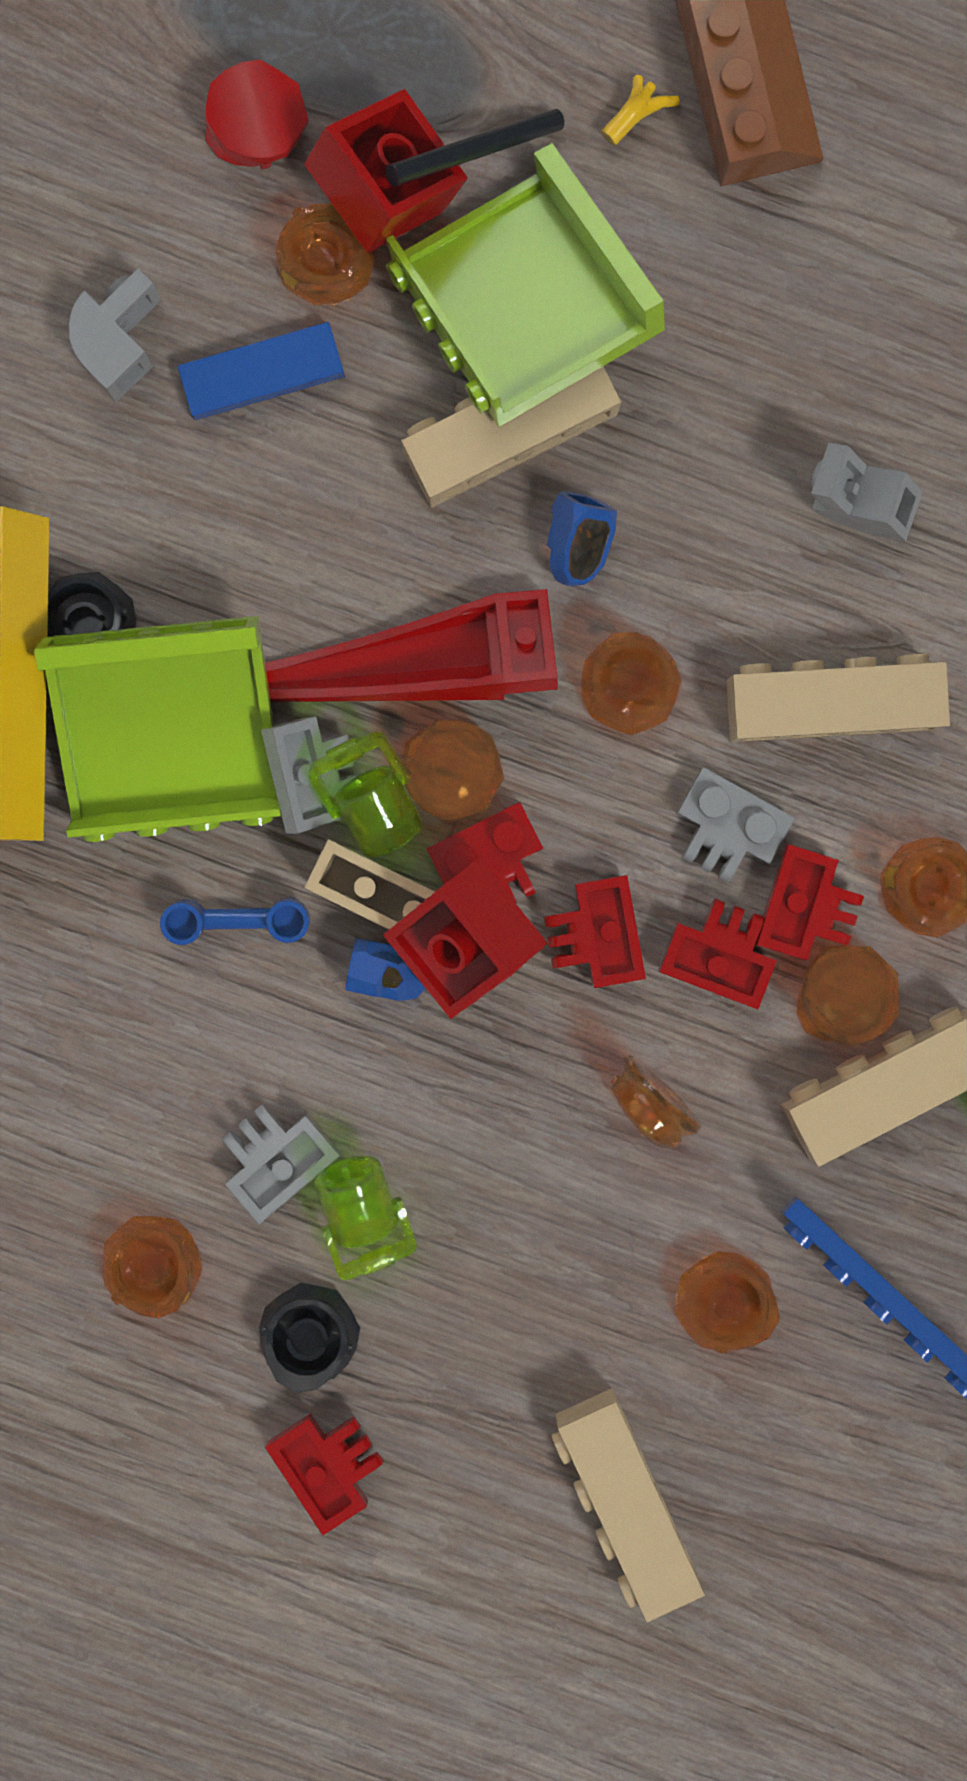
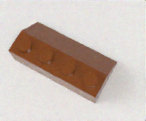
(749, 87)

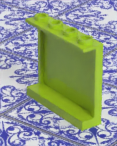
(528, 291)
(162, 727)

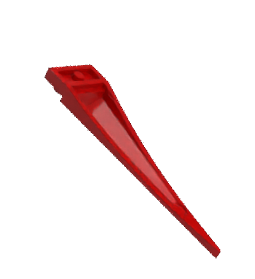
(457, 654)

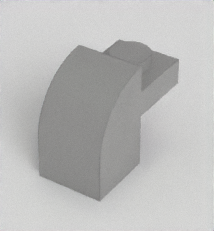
(101, 331)
(864, 496)

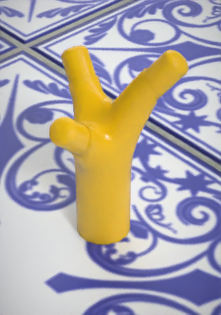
(635, 109)

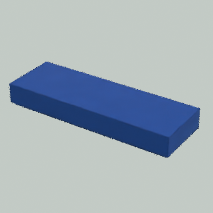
(261, 371)

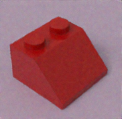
(465, 939)

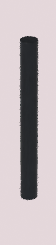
(474, 147)

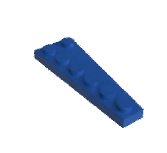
(883, 1297)

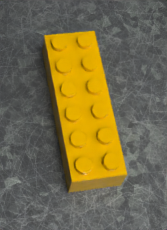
(22, 687)

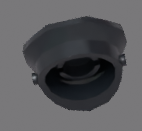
(88, 605)
(308, 1336)

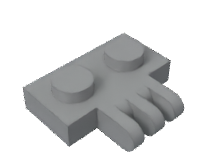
(290, 753)
(730, 823)
(276, 1161)

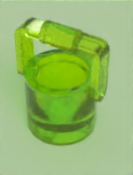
(374, 801)
(360, 1214)

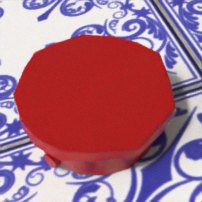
(254, 114)

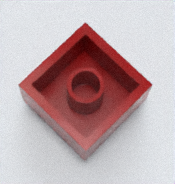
(352, 164)

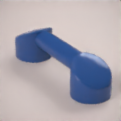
(187, 919)

